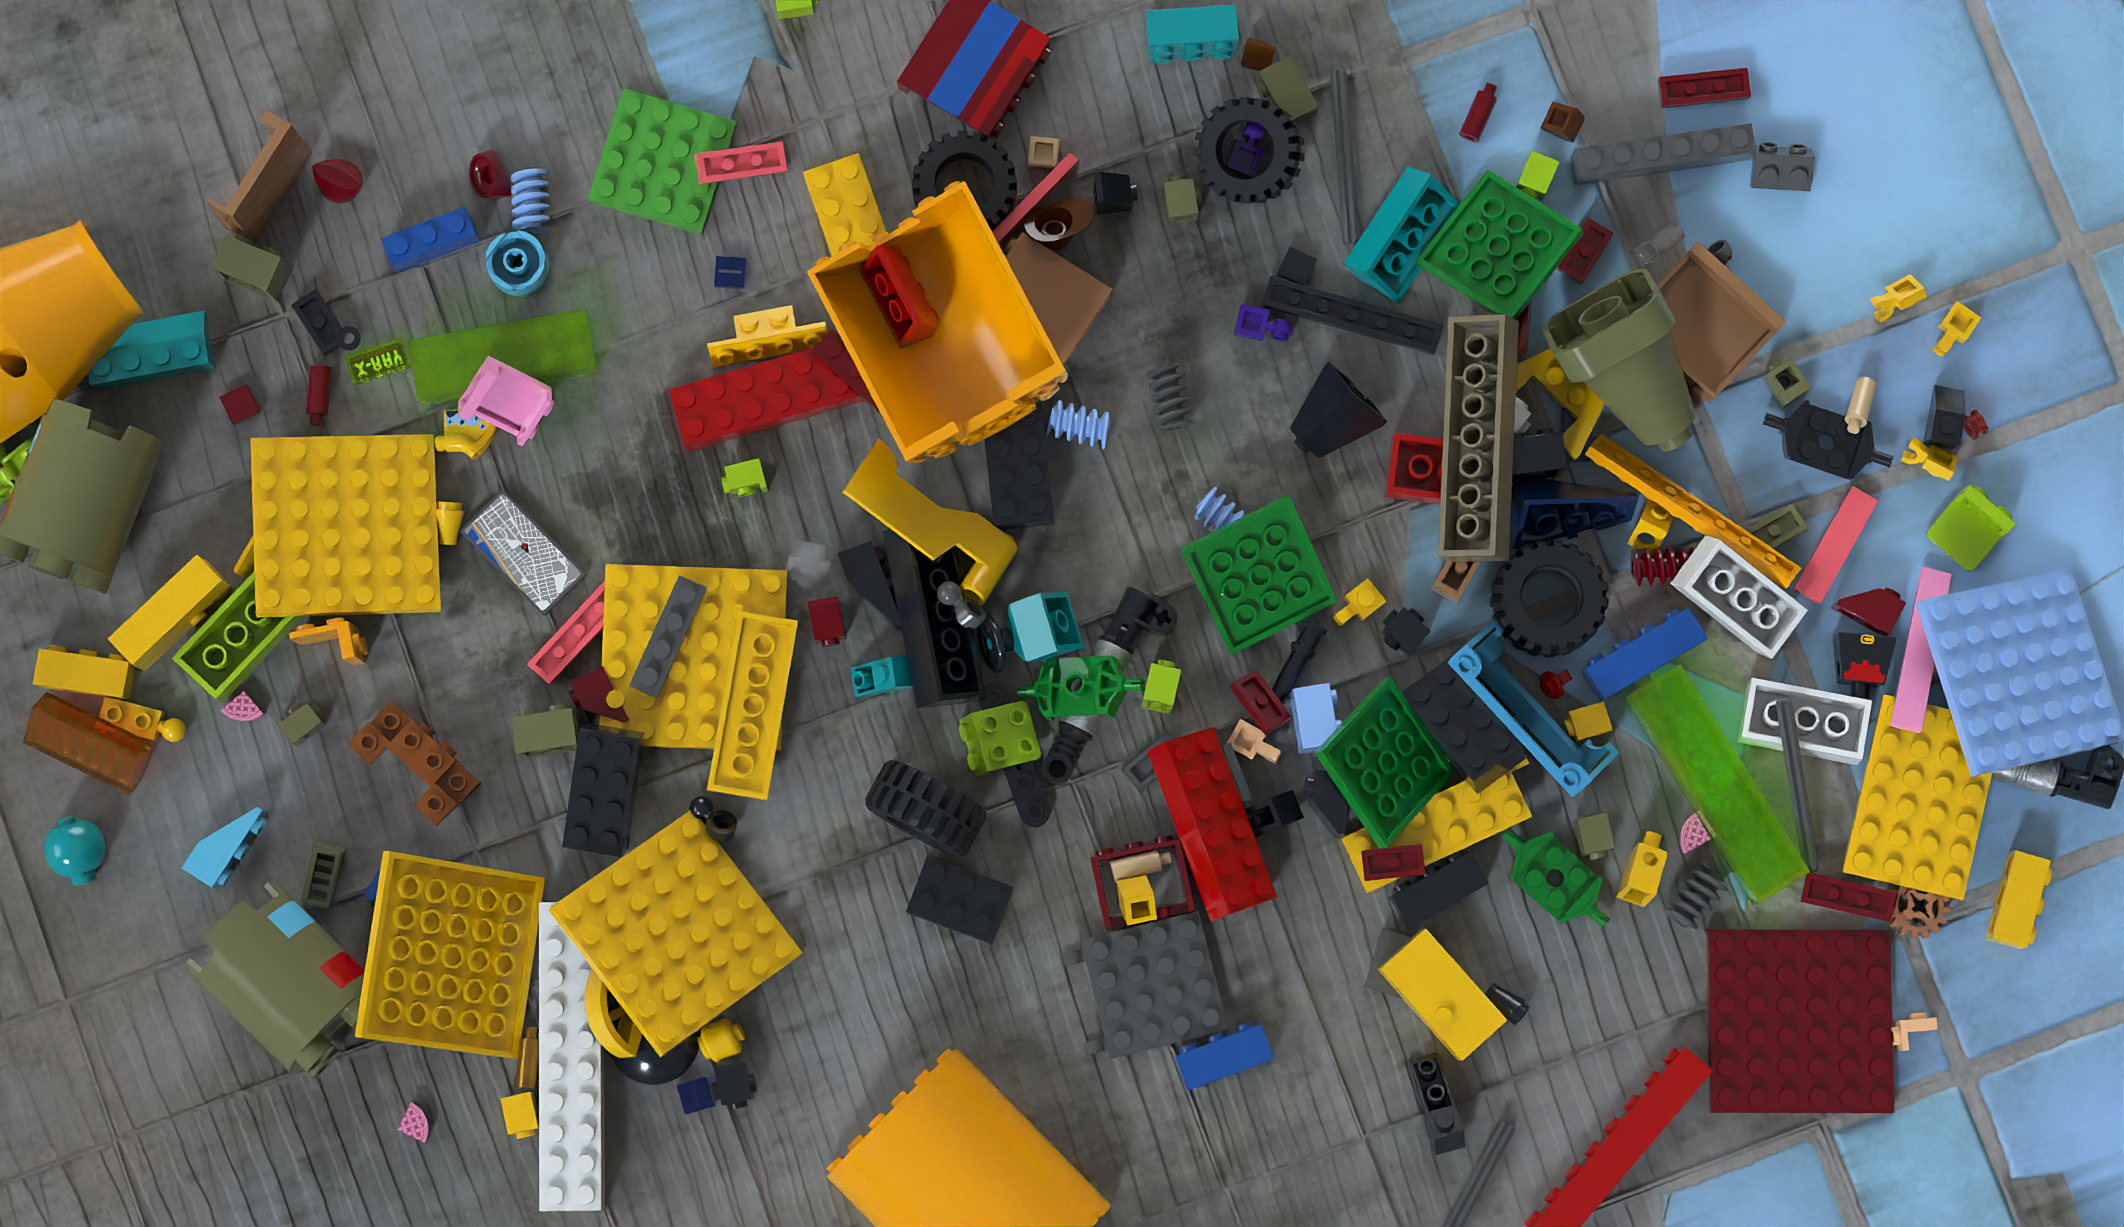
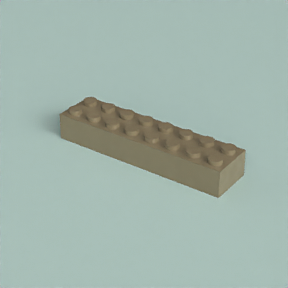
(1478, 438)

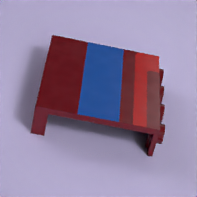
(976, 63)

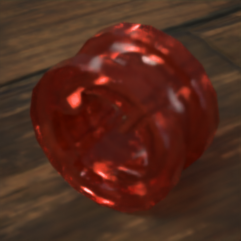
(1975, 425)

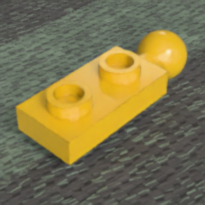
(142, 720)

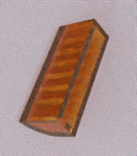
(88, 743)

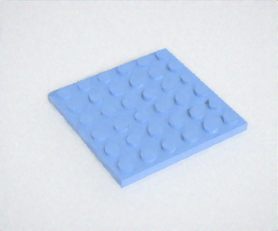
(2021, 672)

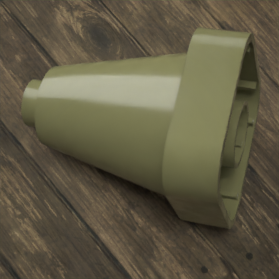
(1626, 355)

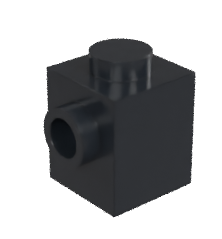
(1404, 630)
(734, 1086)

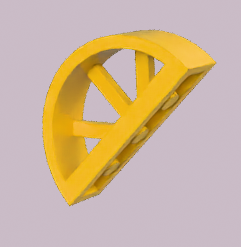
(627, 1038)

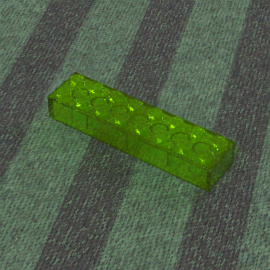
(1717, 785)

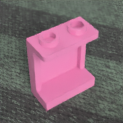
(506, 399)

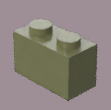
(1286, 88)

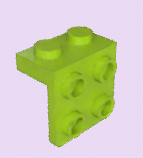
(1970, 527)
(999, 738)

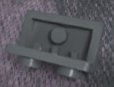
(1782, 167)

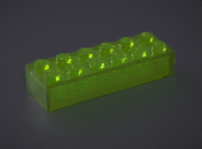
(540, 347)

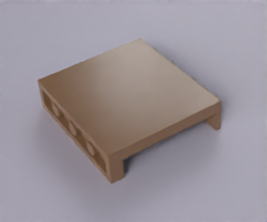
(265, 180)
(1059, 292)
(1716, 323)

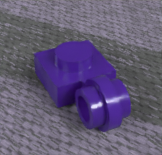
(1244, 155)
(1253, 323)

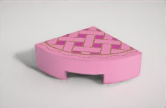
(242, 708)
(1692, 834)
(415, 1123)

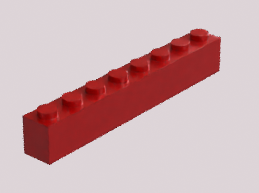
(1624, 1142)

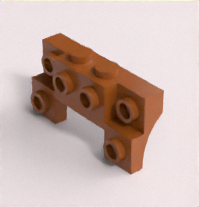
(432, 762)

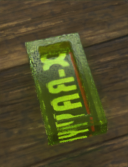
(377, 361)

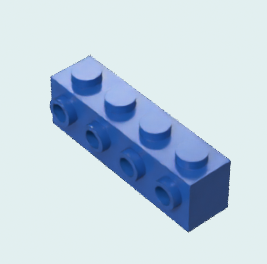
(1644, 654)

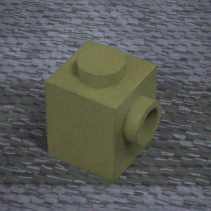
(1181, 199)
(1594, 835)

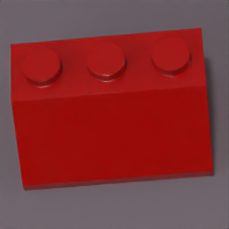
(899, 296)

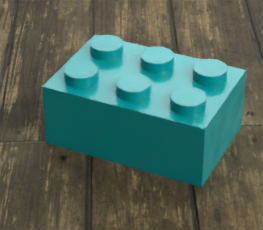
(1191, 33)

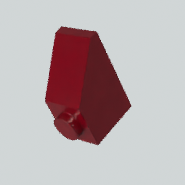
(1872, 609)
(827, 621)
(591, 694)

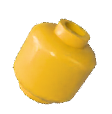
(721, 1040)

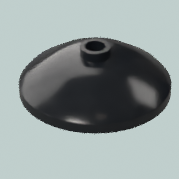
(656, 1070)

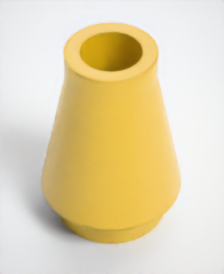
(449, 521)

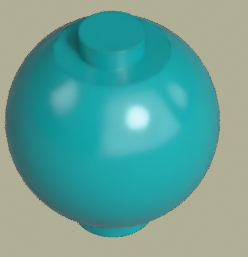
(75, 849)

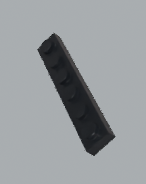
(1352, 315)

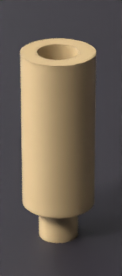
(1860, 404)
(1139, 865)

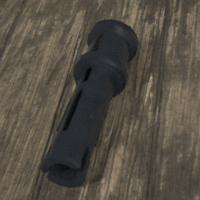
(1301, 651)

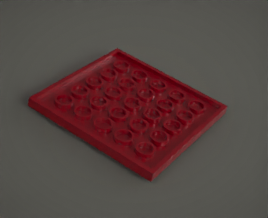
(1800, 1021)

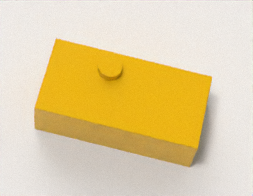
(170, 613)
(1442, 994)

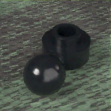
(702, 808)

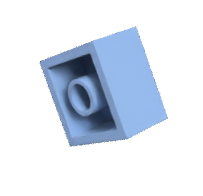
(1313, 715)

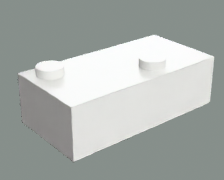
(1738, 596)
(1826, 722)

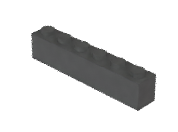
(1663, 154)

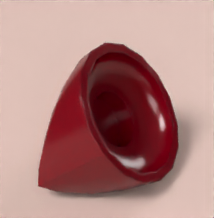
(489, 176)
(338, 180)

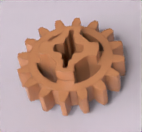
(1924, 917)

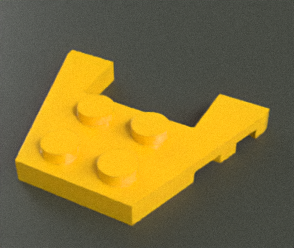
(1574, 396)

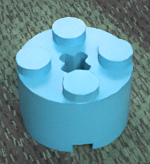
(518, 247)

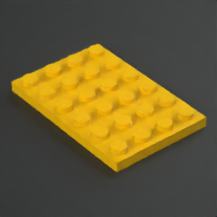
(1917, 807)

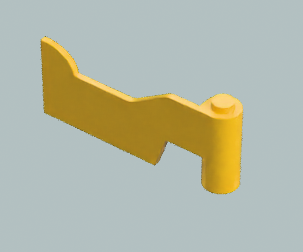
(929, 526)

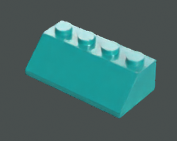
(1400, 233)
(156, 352)

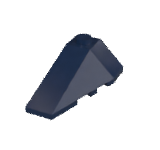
(1561, 509)

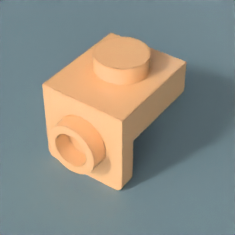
(1916, 1022)

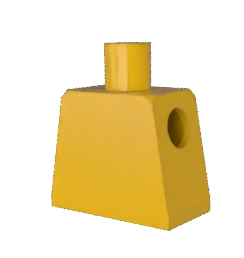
(1641, 879)

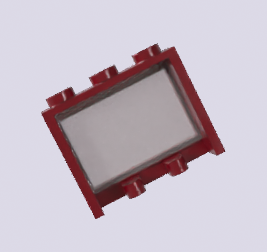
(1169, 886)

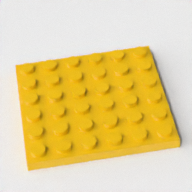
(345, 525)
(693, 692)
(675, 932)
(449, 956)

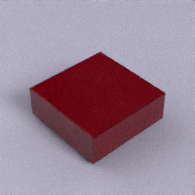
(240, 404)

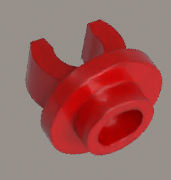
(1553, 685)

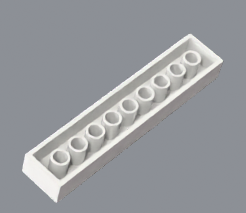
(568, 1079)

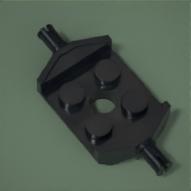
(1849, 451)

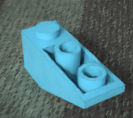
(218, 852)

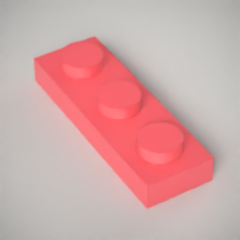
(740, 162)

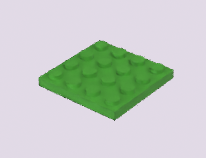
(651, 161)

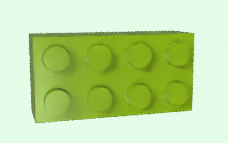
(232, 643)

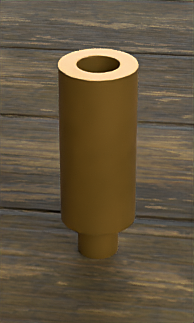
(528, 1060)

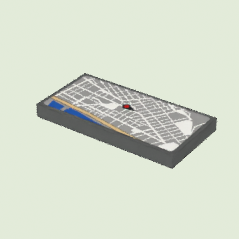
(523, 552)

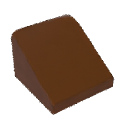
(1257, 54)
(1563, 121)

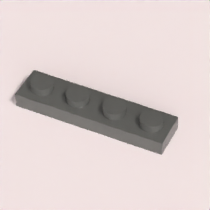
(668, 637)

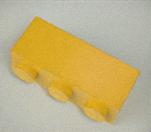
(83, 672)
(2019, 900)

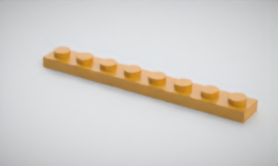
(1692, 510)

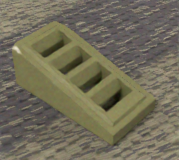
(315, 859)

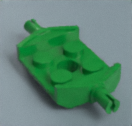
(1100, 691)
(1579, 885)

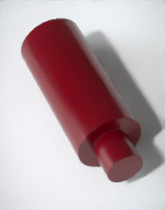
(1479, 114)
(318, 393)

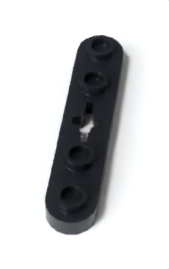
(1024, 783)

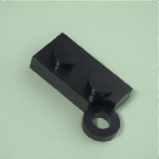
(323, 324)

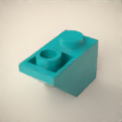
(881, 676)

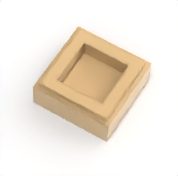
(1043, 152)

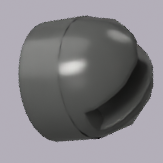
(1721, 251)

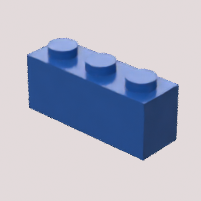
(430, 239)
(1223, 1055)

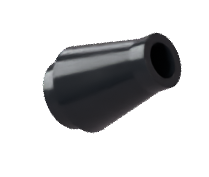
(1509, 1004)

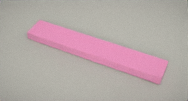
(1917, 660)

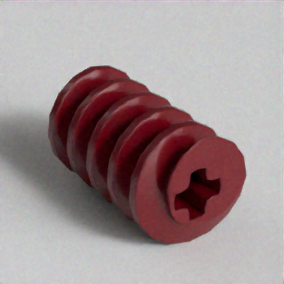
(1657, 565)

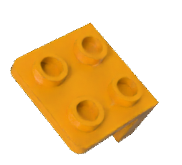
(351, 644)

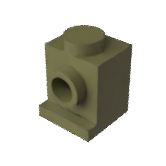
(1796, 381)
(301, 722)

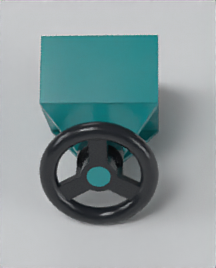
(1036, 630)

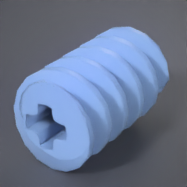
(528, 201)
(1079, 424)
(1215, 511)

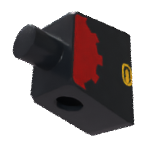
(1862, 661)

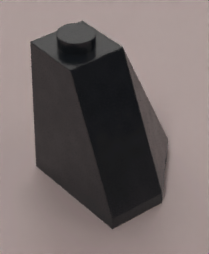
(1334, 414)

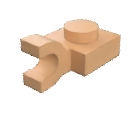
(1249, 741)

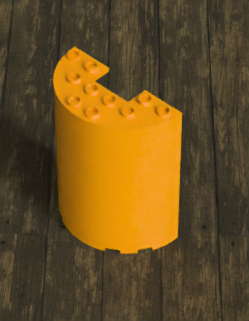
(985, 356)
(961, 1159)

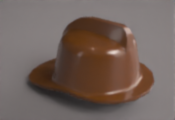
(1059, 222)

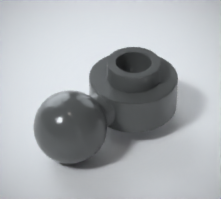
(967, 610)

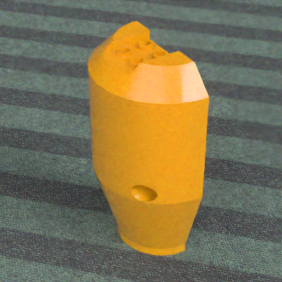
(56, 320)

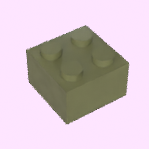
(251, 267)
(545, 732)

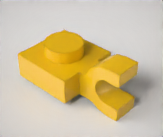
(1898, 294)
(1957, 326)
(1934, 459)
(1361, 602)

